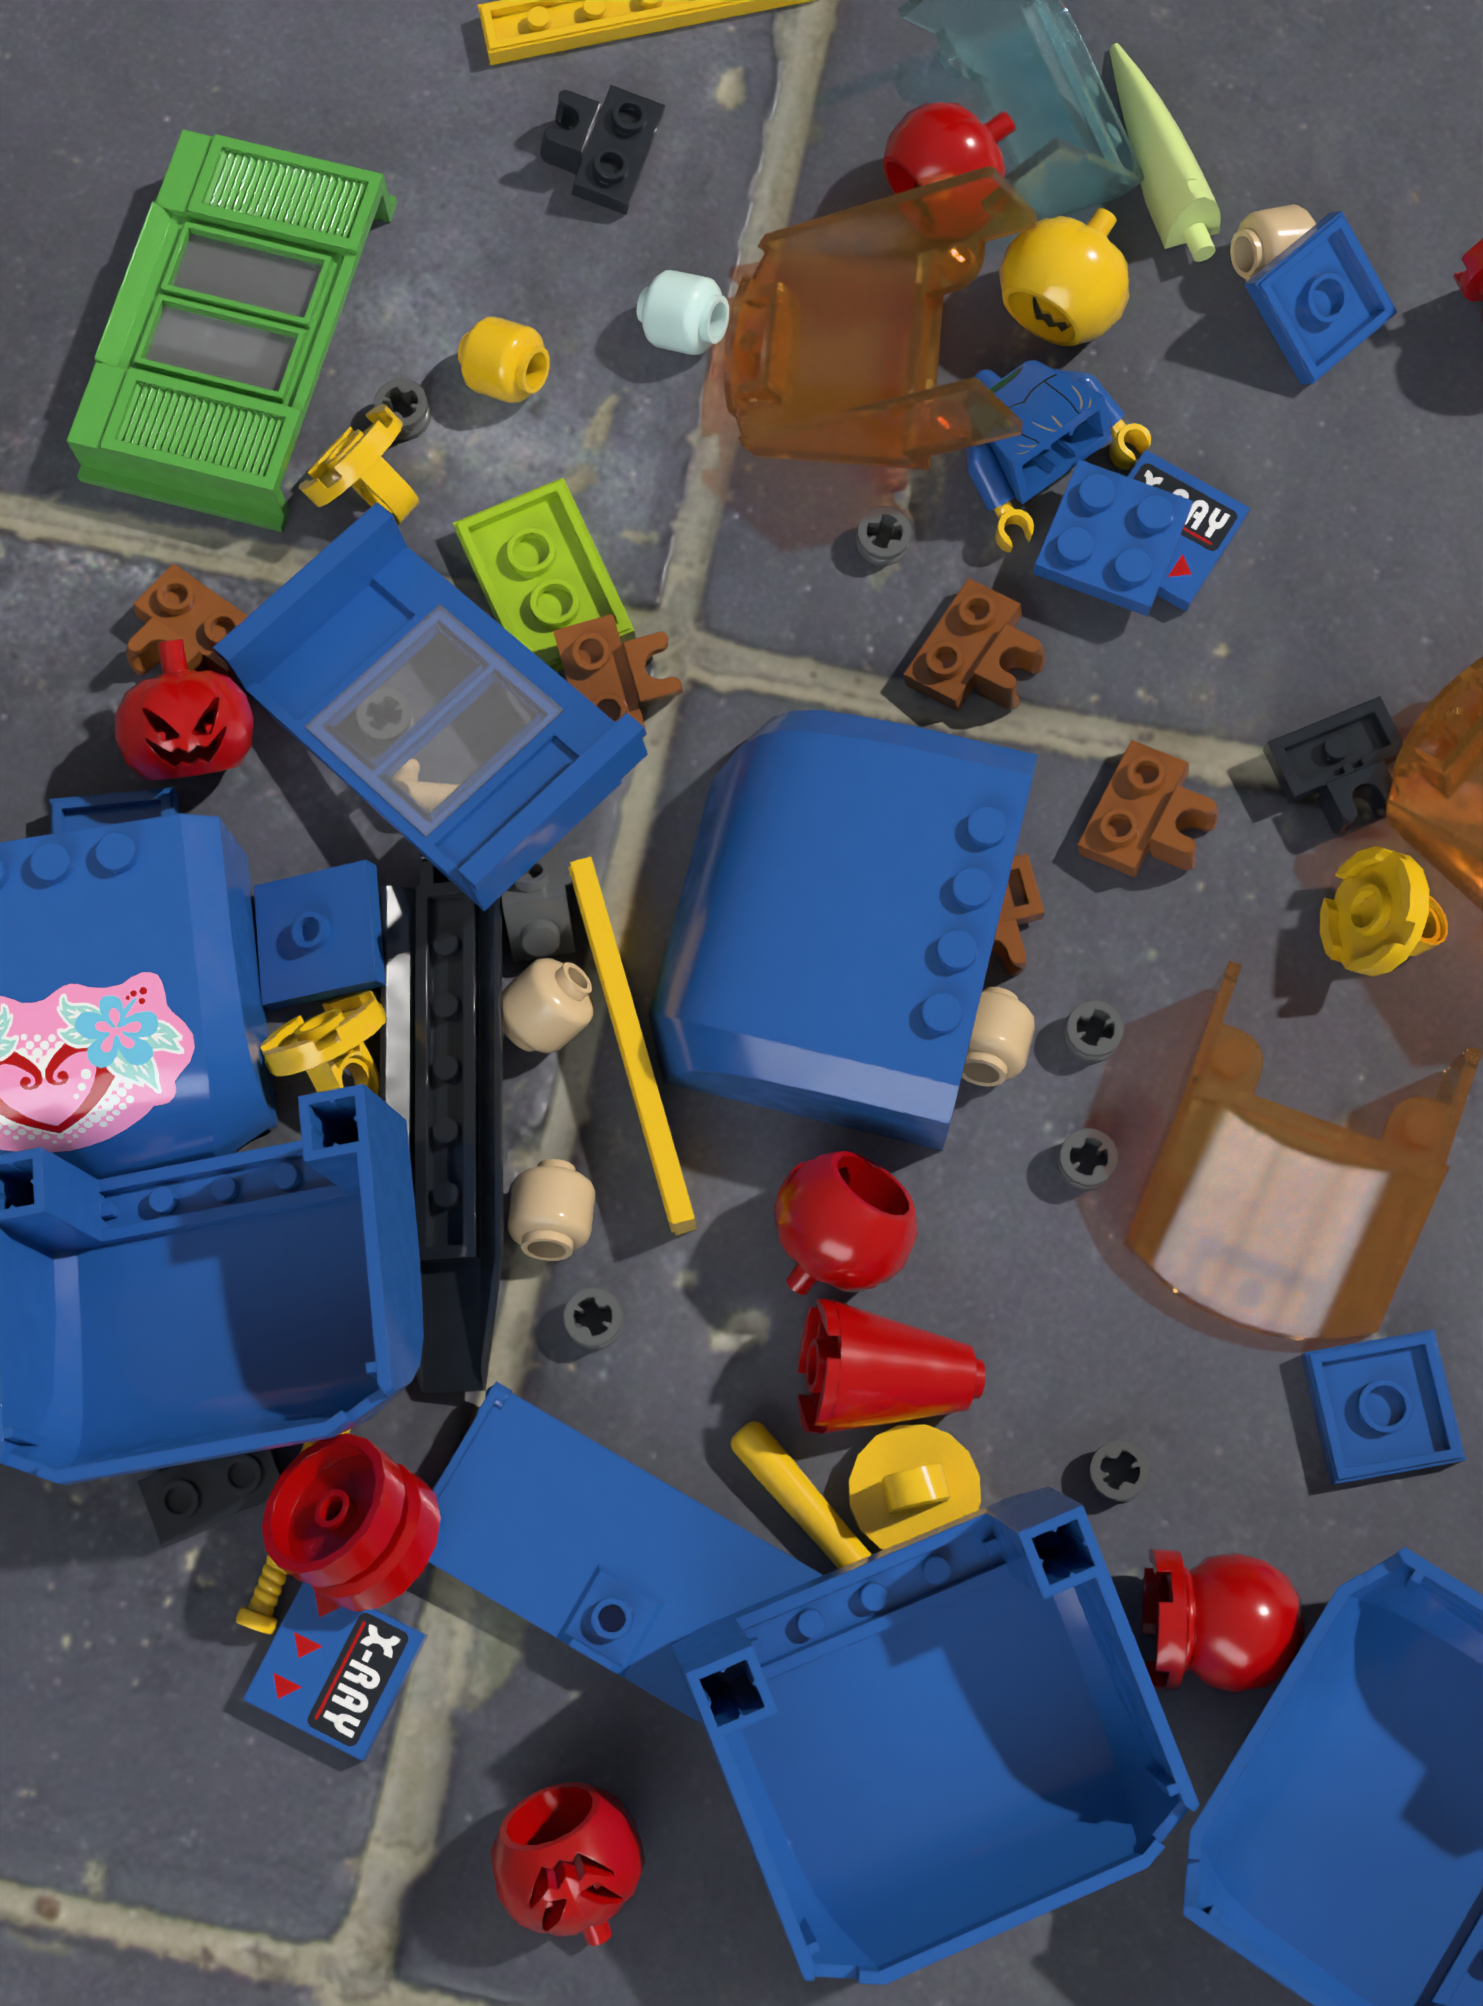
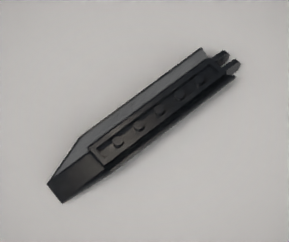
(447, 1081)

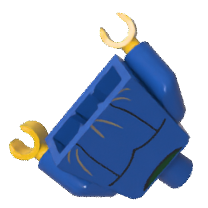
(1063, 421)

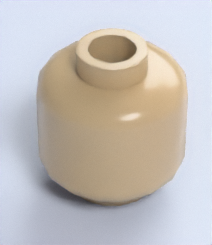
(1265, 236)
(547, 1005)
(999, 1038)
(551, 1210)

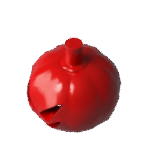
(942, 143)
(183, 721)
(844, 1223)
(567, 1861)

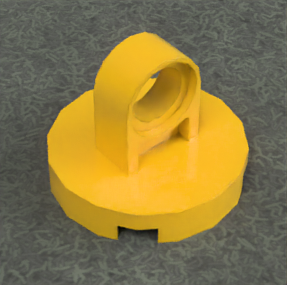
(357, 462)
(1380, 913)
(329, 1043)
(911, 1484)

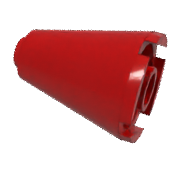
(879, 1370)

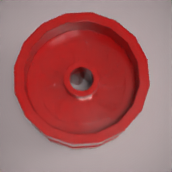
(351, 1522)

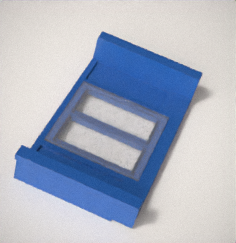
(429, 708)

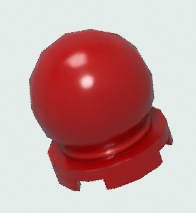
(1223, 1620)

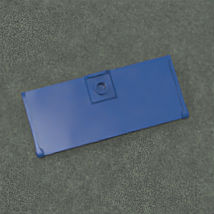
(595, 1545)

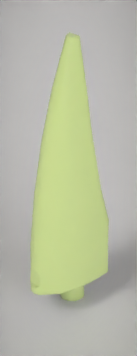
(1172, 178)

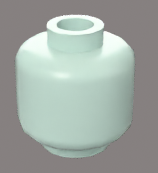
(683, 312)

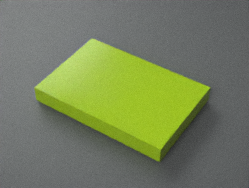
(540, 568)

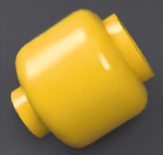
(503, 359)

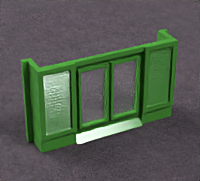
(224, 326)

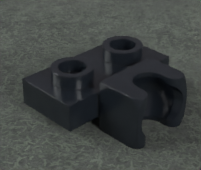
(603, 144)
(1340, 761)
(208, 1491)

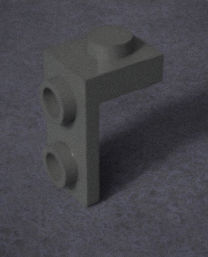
(539, 911)

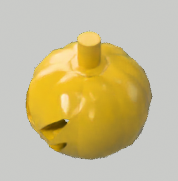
(1070, 274)

